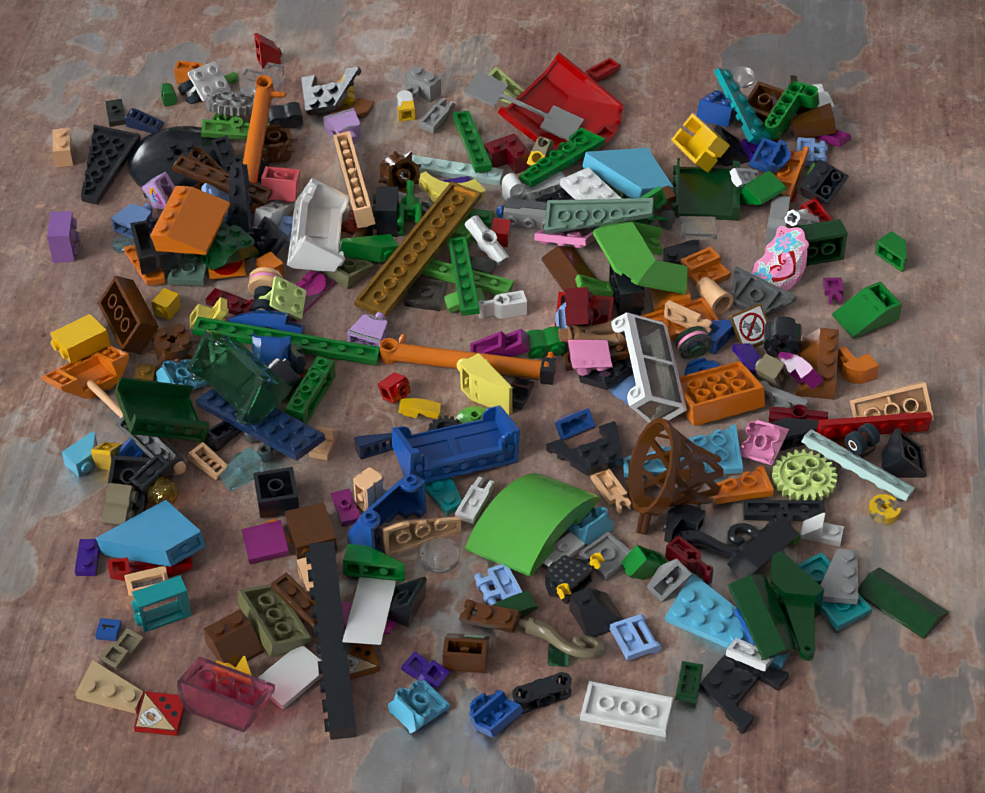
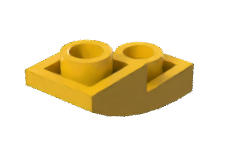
(413, 406)

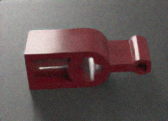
(689, 557)

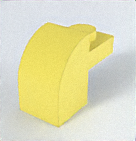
(218, 312)

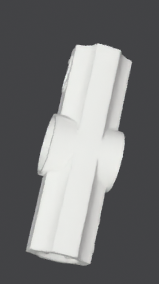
(800, 217)
(482, 233)

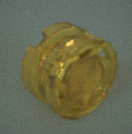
(163, 491)

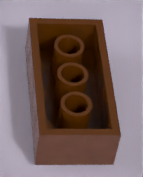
(128, 315)

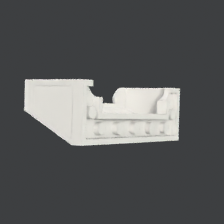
(317, 228)

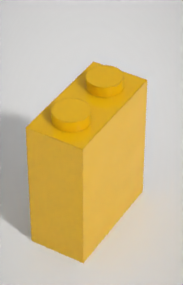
(80, 339)

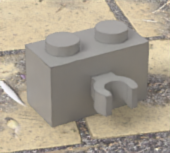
(422, 84)

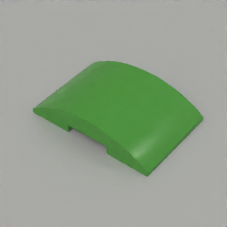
(528, 520)

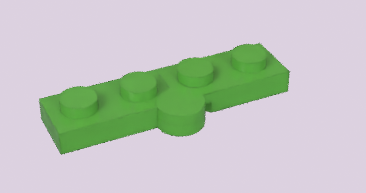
(233, 129)

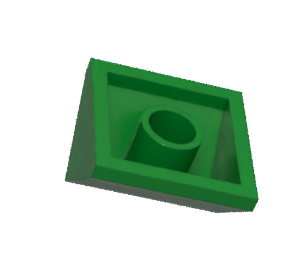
(761, 189)

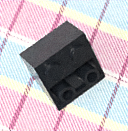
(823, 182)

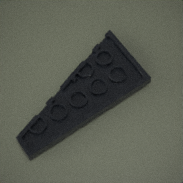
(106, 157)

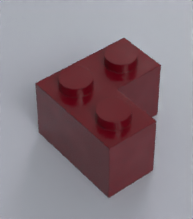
(508, 151)
(578, 306)

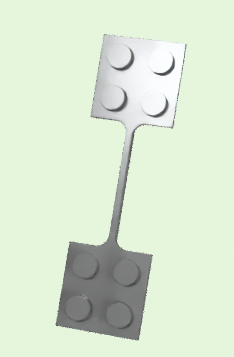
(491, 90)

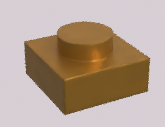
(146, 372)

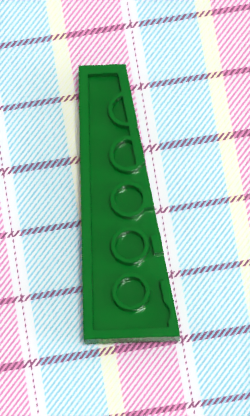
(566, 155)

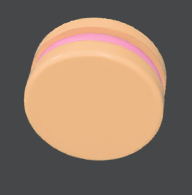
(262, 277)

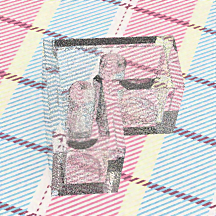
(275, 71)

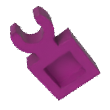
(833, 288)

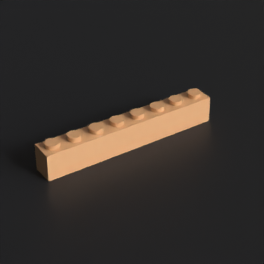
(354, 179)

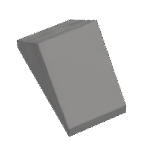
(668, 578)

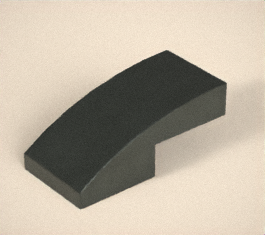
(483, 264)

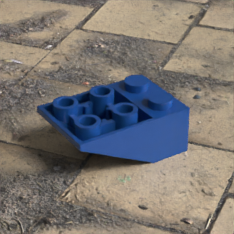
(716, 109)

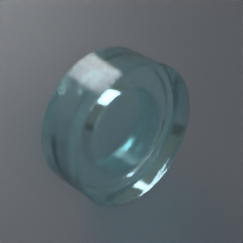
(119, 244)

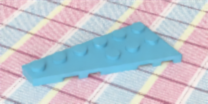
(721, 443)
(709, 616)

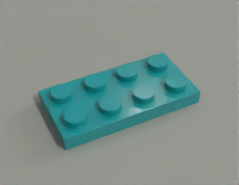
(838, 614)

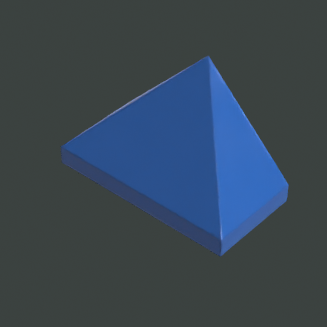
(574, 423)

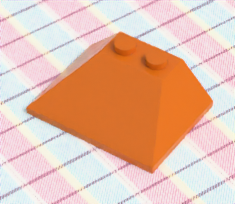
(101, 367)

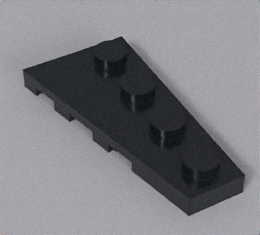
(239, 199)

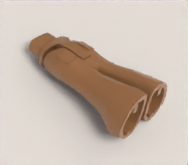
(590, 332)

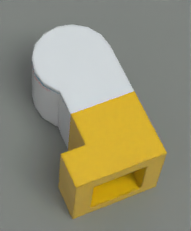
(405, 106)

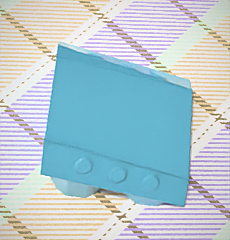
(177, 374)
(592, 525)
(417, 705)

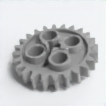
(230, 103)

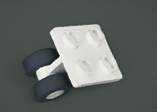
(203, 82)

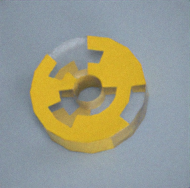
(887, 515)

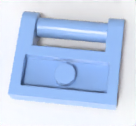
(630, 641)

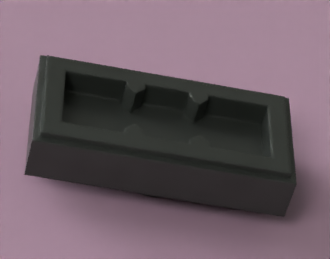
(115, 112)

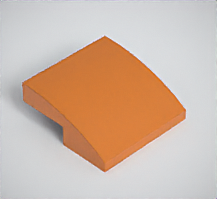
(705, 264)
(660, 298)

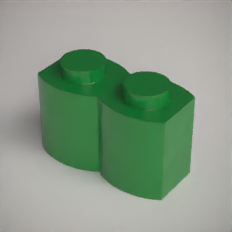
(545, 341)

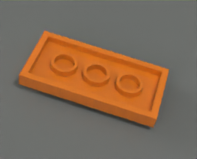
(698, 305)

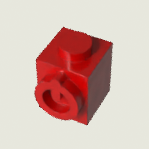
(394, 387)

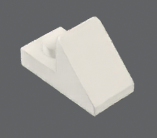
(817, 531)

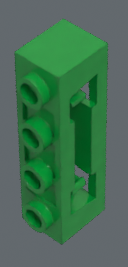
(311, 389)

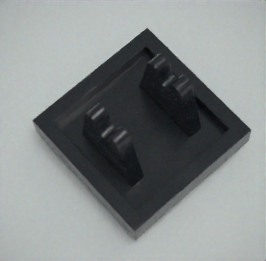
(268, 237)

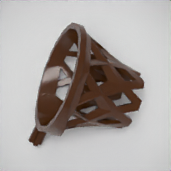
(675, 472)

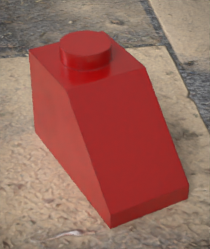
(266, 51)

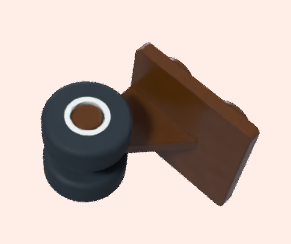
(860, 442)

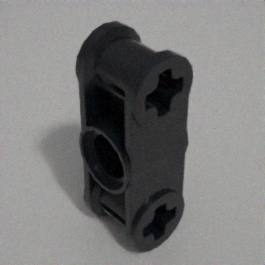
(543, 692)

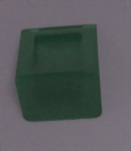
(557, 657)

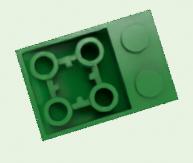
(868, 310)

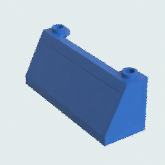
(459, 447)

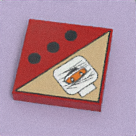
(159, 714)

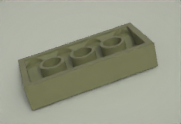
(350, 272)
(272, 620)

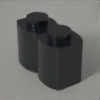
(287, 115)

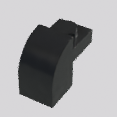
(683, 518)

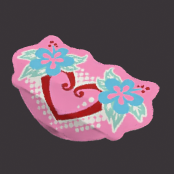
(783, 258)

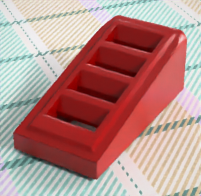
(818, 208)

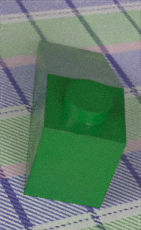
(370, 248)
(370, 563)

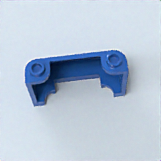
(404, 498)

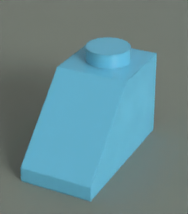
(79, 456)

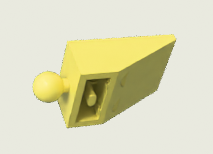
(484, 383)

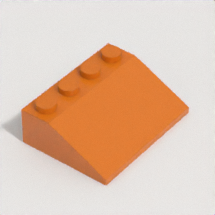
(189, 221)
(721, 393)

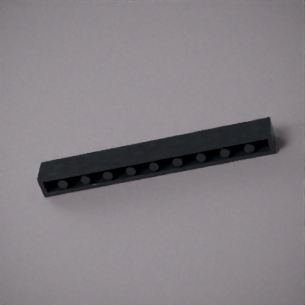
(330, 646)

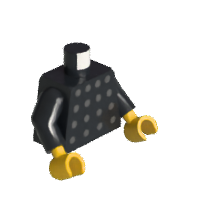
(569, 575)

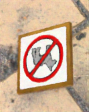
(749, 325)

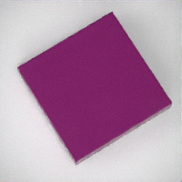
(265, 542)

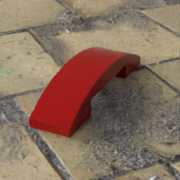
(121, 567)

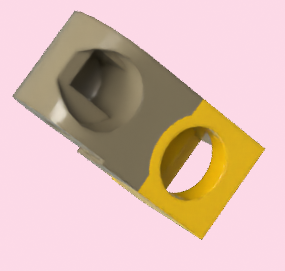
(540, 150)

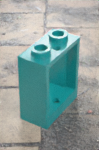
(163, 614)

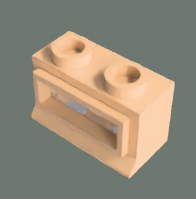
(144, 579)

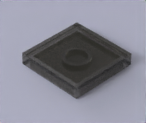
(426, 294)

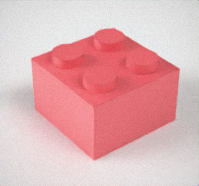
(282, 182)

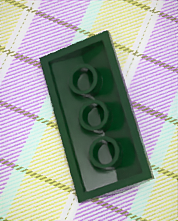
(901, 602)
(763, 616)

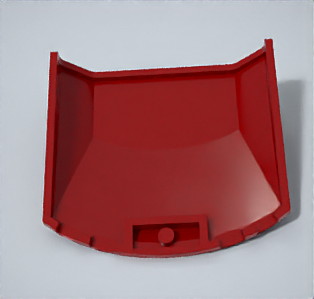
(571, 90)

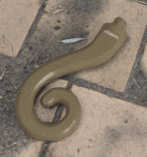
(578, 646)

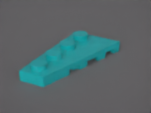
(444, 494)

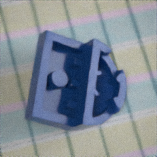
(770, 156)
(493, 712)

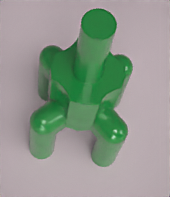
(408, 209)

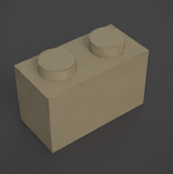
(772, 371)

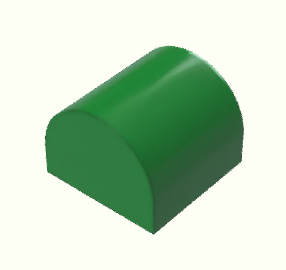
(168, 94)

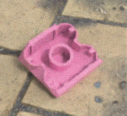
(590, 355)
(763, 441)

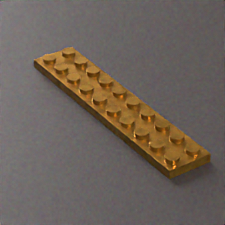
(418, 249)

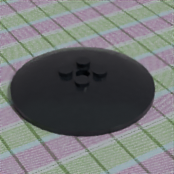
(159, 152)

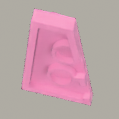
(576, 238)

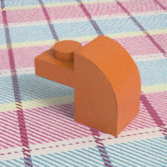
(859, 369)

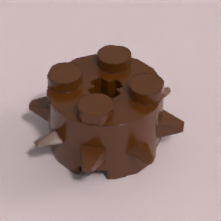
(277, 144)
(399, 169)
(173, 344)

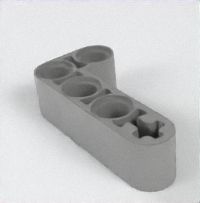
(777, 216)

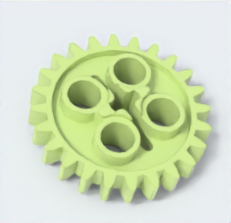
(804, 476)

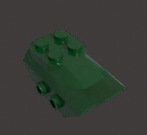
(228, 247)

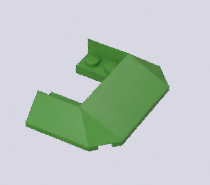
(631, 251)

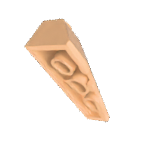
(899, 400)
(408, 534)

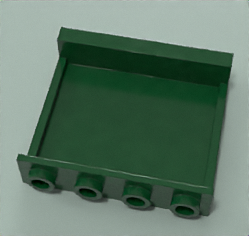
(705, 192)
(159, 410)

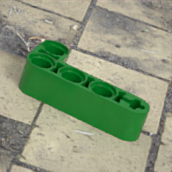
(794, 96)

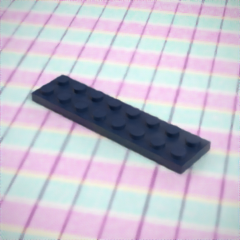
(276, 429)

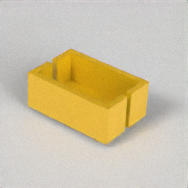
(703, 146)

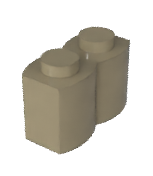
(119, 504)

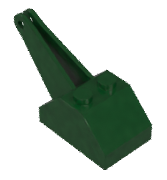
(799, 600)

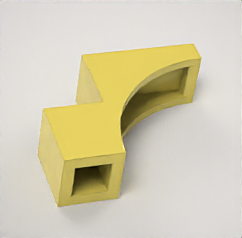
(434, 187)

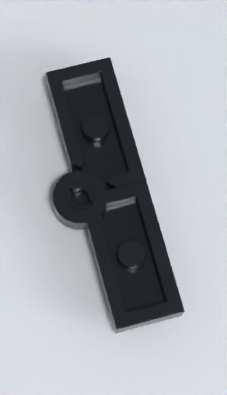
(226, 153)
(791, 509)

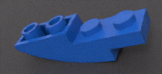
(268, 318)

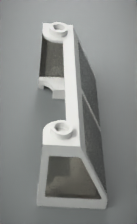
(654, 368)

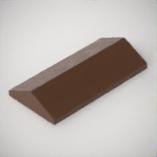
(565, 265)

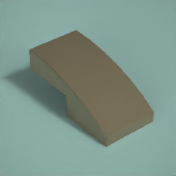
(120, 652)

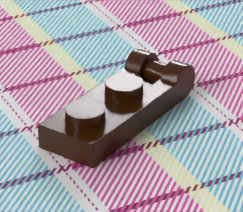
(490, 616)

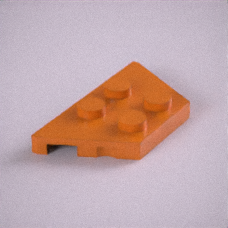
(792, 171)

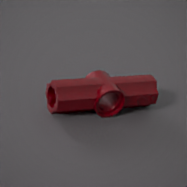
(796, 411)

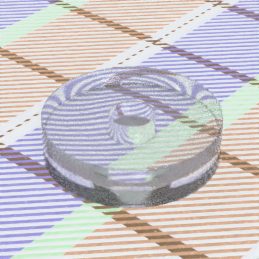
(743, 76)

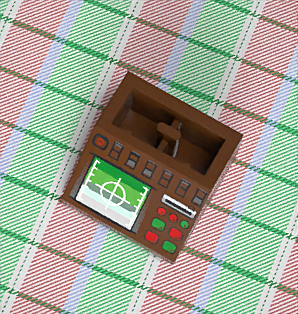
(465, 652)

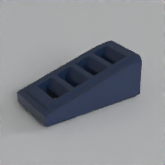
(137, 120)
(370, 444)

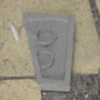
(842, 578)

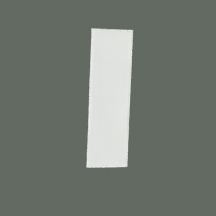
(369, 611)

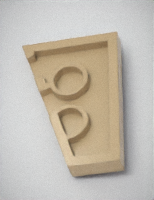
(108, 689)

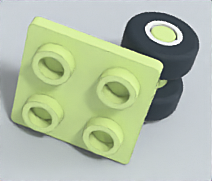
(282, 296)

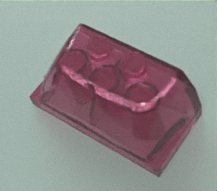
(223, 694)

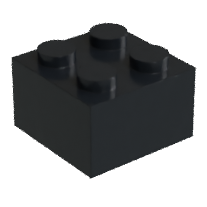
(385, 210)
(276, 491)

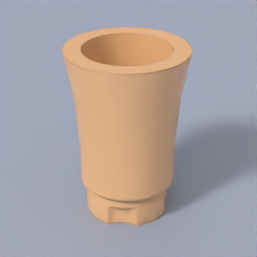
(716, 297)

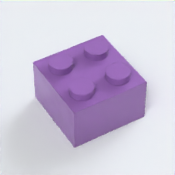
(63, 236)

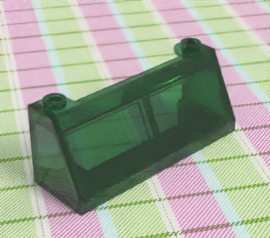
(237, 376)

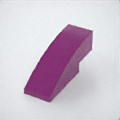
(503, 345)
(801, 370)

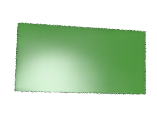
(597, 286)

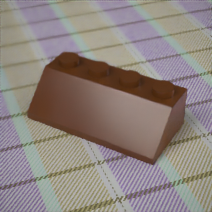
(821, 352)

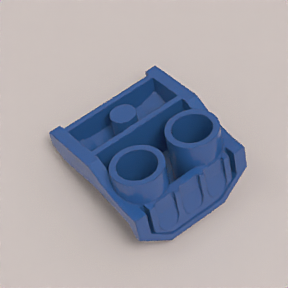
(271, 347)

